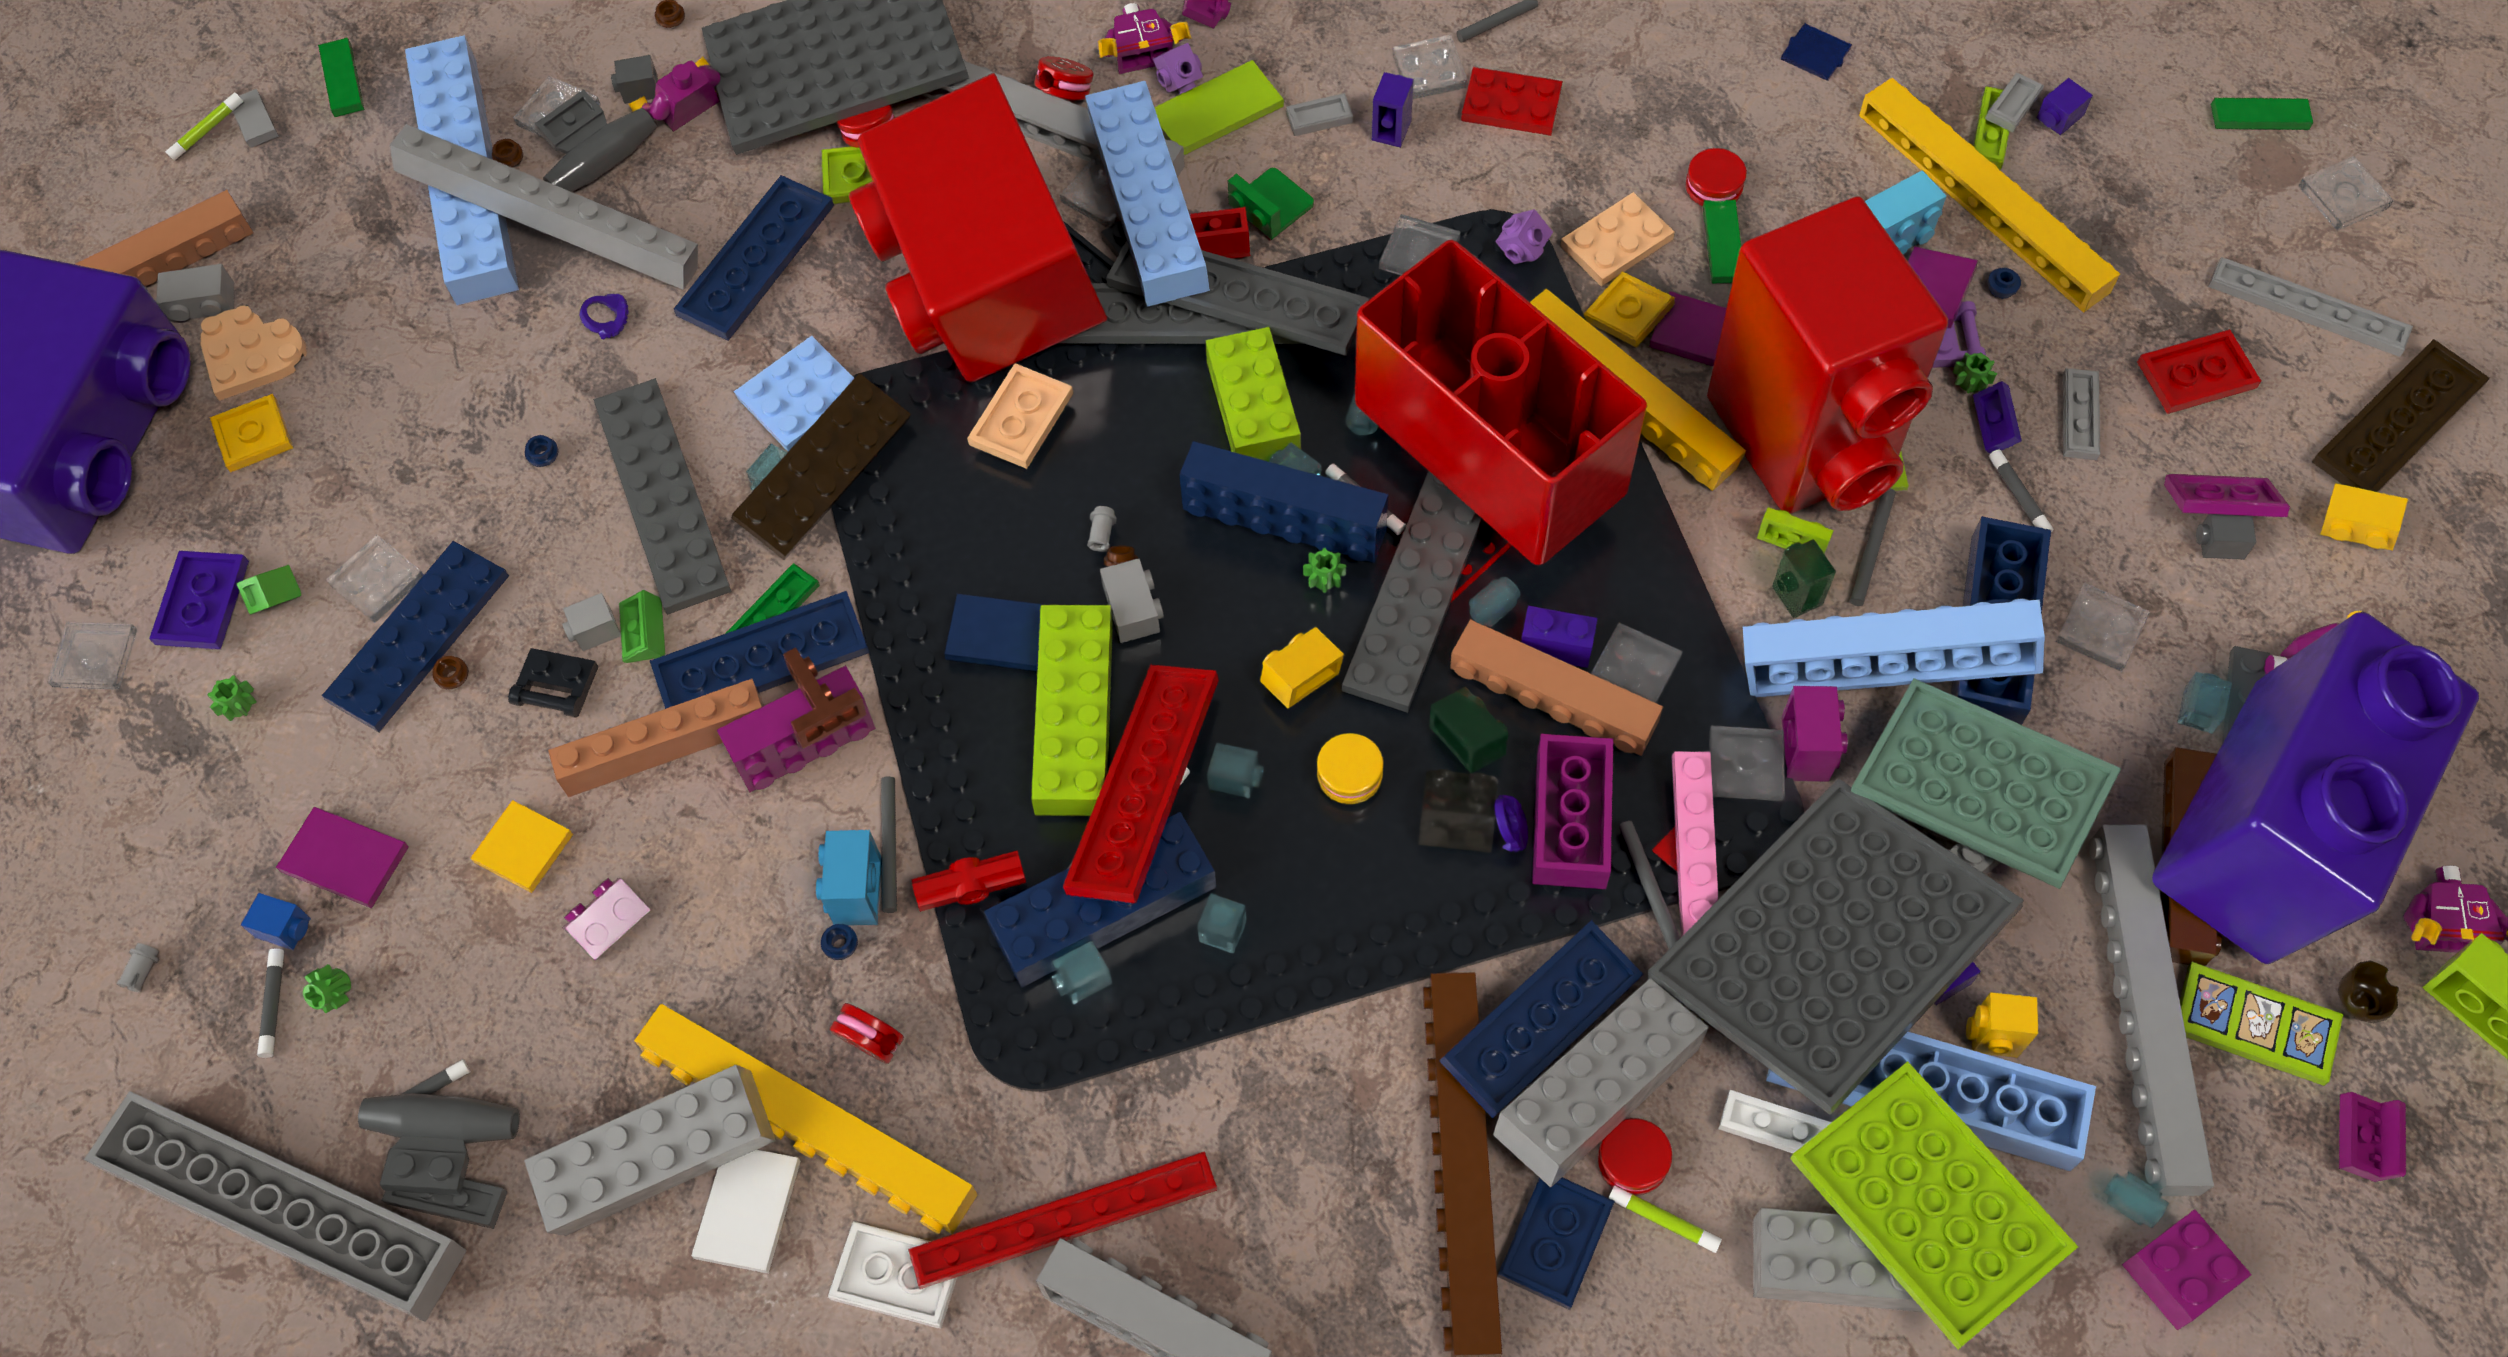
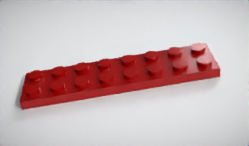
(1141, 784)

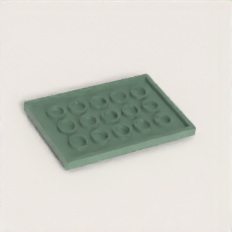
(1986, 782)

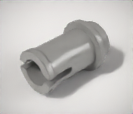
(1102, 522)
(138, 967)

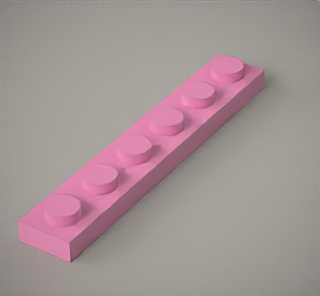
(1694, 836)

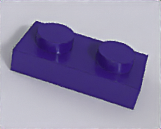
(1997, 417)

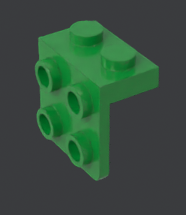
(1269, 201)

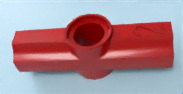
(968, 881)

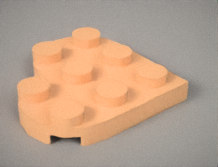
(247, 352)

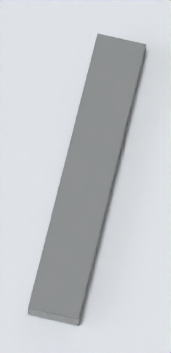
(2311, 306)

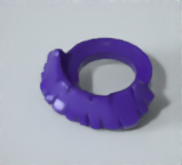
(609, 329)
(1511, 823)

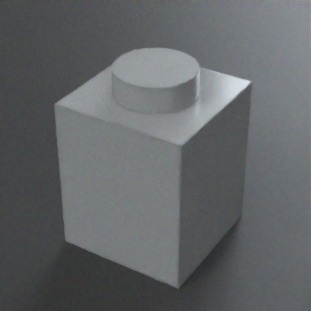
(590, 622)

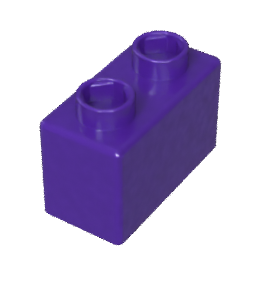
(78, 387)
(2317, 790)

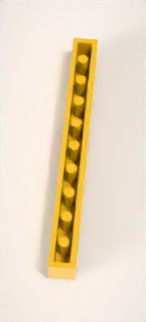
(1989, 195)
(815, 1123)

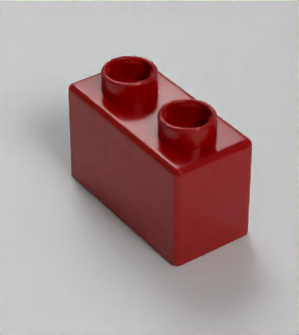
(976, 231)
(1825, 357)
(1496, 401)

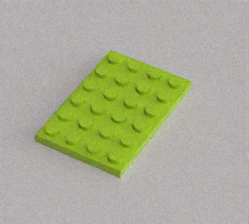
(1933, 1204)

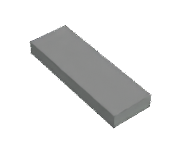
(2081, 414)

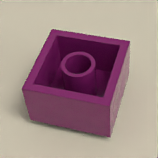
(1813, 733)
(2186, 1270)

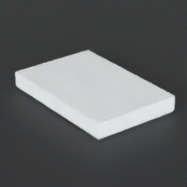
(746, 1211)
(881, 1277)

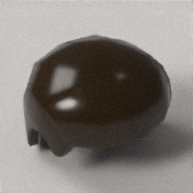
(2368, 993)

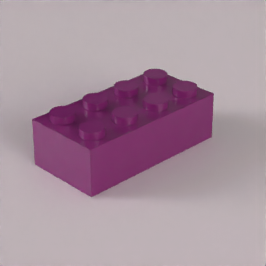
(765, 742)
(1573, 811)

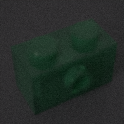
(1803, 578)
(1468, 729)

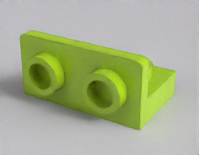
(1784, 530)

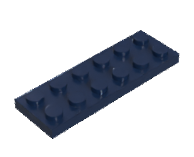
(754, 257)
(820, 630)
(415, 636)
(1541, 1018)

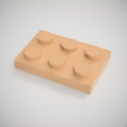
(1617, 239)
(1020, 415)

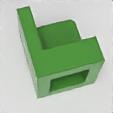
(269, 589)

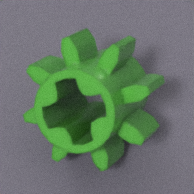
(1974, 372)
(1324, 570)
(231, 698)
(326, 988)

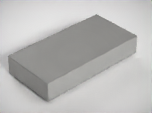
(2014, 102)
(1319, 114)
(254, 119)

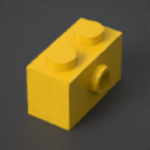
(2364, 517)
(1301, 667)
(2003, 1024)

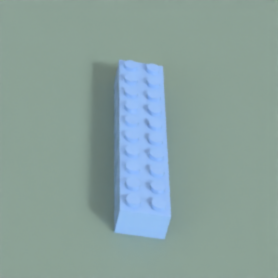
(451, 106)

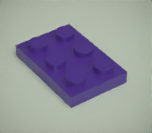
(199, 600)

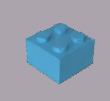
(850, 877)

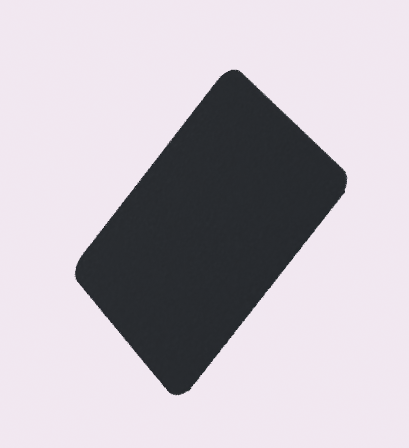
(1329, 888)

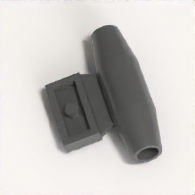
(588, 141)
(433, 1137)

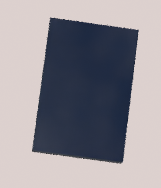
(994, 632)
(1556, 1240)

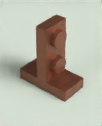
(828, 712)

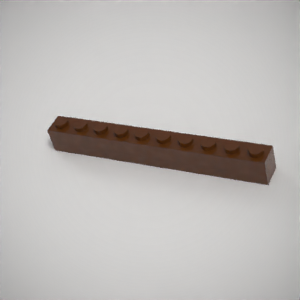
(1462, 1178)

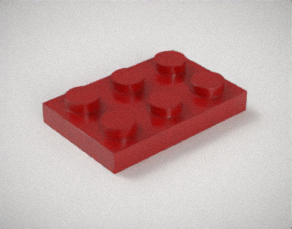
(1511, 101)
(2198, 371)

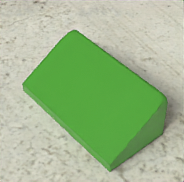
(641, 627)

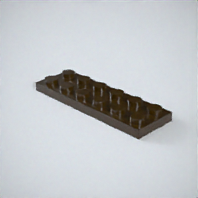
(2401, 419)
(821, 466)

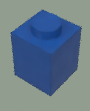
(276, 921)

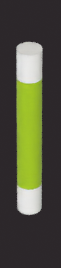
(204, 126)
(1665, 1219)

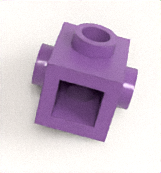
(1178, 69)
(1524, 236)

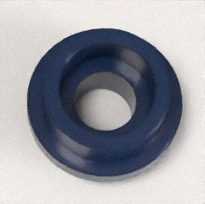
(2000, 288)
(537, 445)
(836, 932)

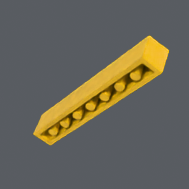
(1668, 418)

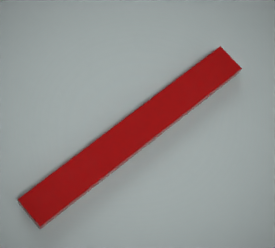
(1062, 1219)

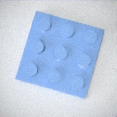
(795, 391)

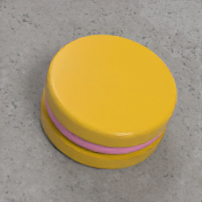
(1350, 768)

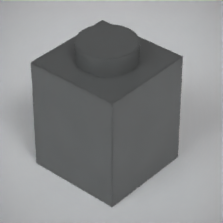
(635, 78)
(2226, 536)

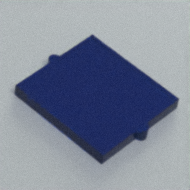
(1816, 52)

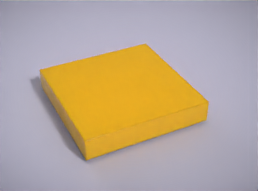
(1629, 309)
(251, 433)
(522, 846)

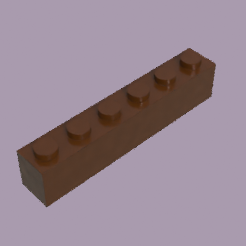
(2187, 934)

